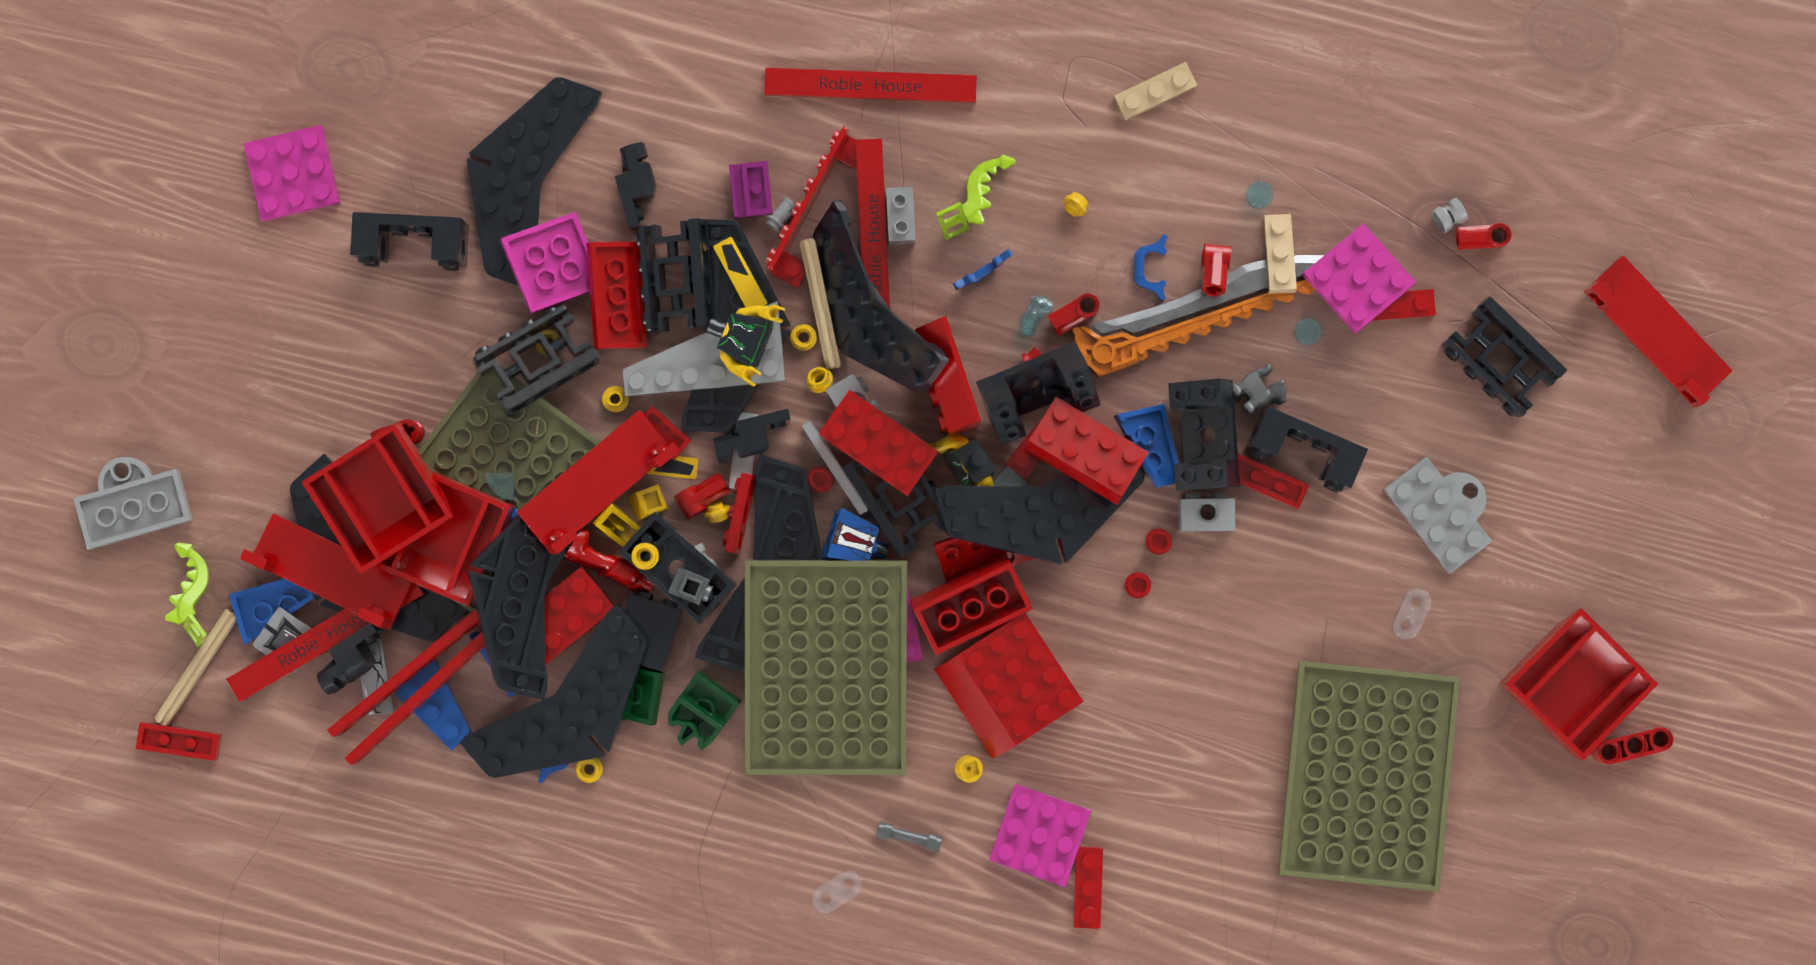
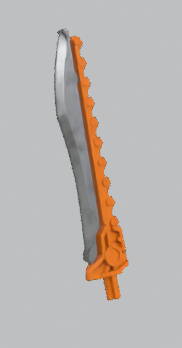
(1121, 350)

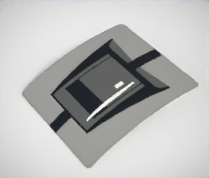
(279, 631)

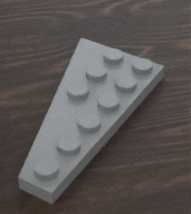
(698, 366)

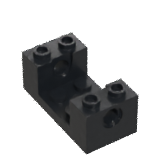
(372, 231)
(1060, 375)
(1205, 406)
(1344, 456)
(673, 547)

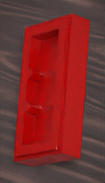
(667, 429)

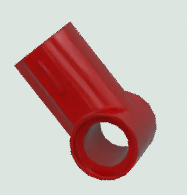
(1480, 236)
(1216, 263)
(1072, 315)
(697, 498)

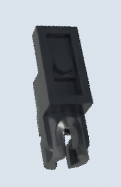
(636, 183)
(751, 436)
(350, 660)

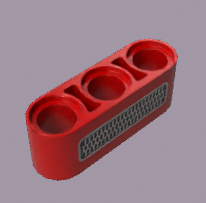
(1644, 747)

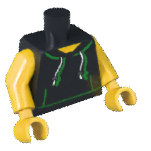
(745, 338)
(966, 460)

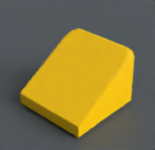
(647, 502)

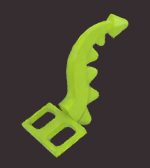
(975, 202)
(191, 594)

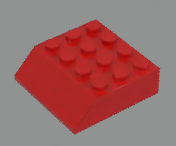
(951, 388)
(379, 497)
(444, 554)
(1578, 684)
(1008, 685)

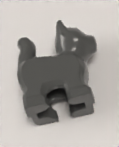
(1257, 393)

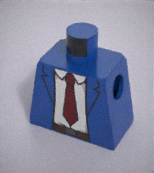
(852, 539)

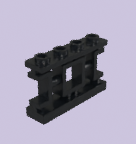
(696, 275)
(1515, 339)
(547, 378)
(882, 506)

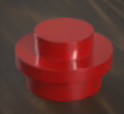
(820, 479)
(1158, 541)
(1137, 585)

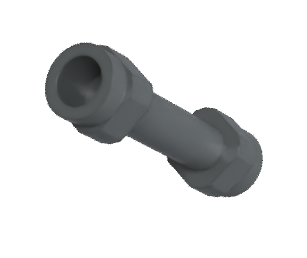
(887, 831)

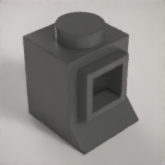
(679, 581)

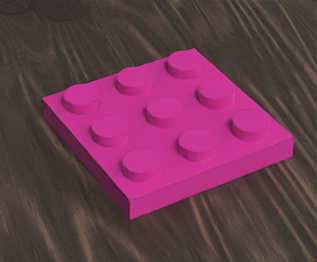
(292, 173)
(549, 262)
(1359, 278)
(1040, 835)

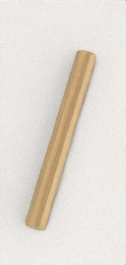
(820, 303)
(196, 668)

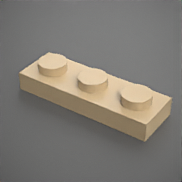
(1155, 91)
(1279, 253)

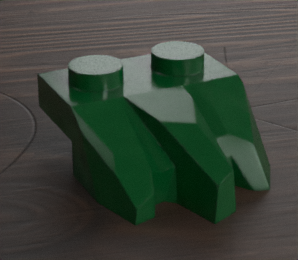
(645, 697)
(702, 710)

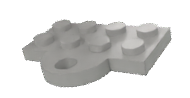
(131, 504)
(1441, 512)

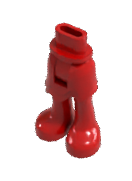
(610, 566)

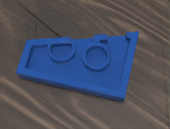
(1152, 432)
(257, 605)
(440, 711)

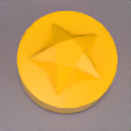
(968, 768)

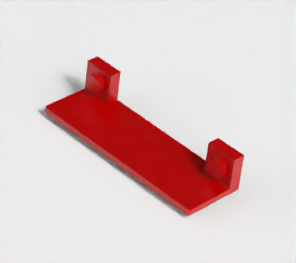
(780, 262)
(1658, 331)
(595, 482)
(328, 571)

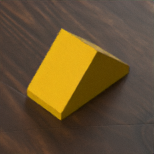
(616, 524)

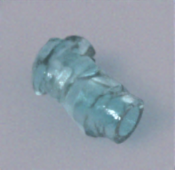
(1031, 318)

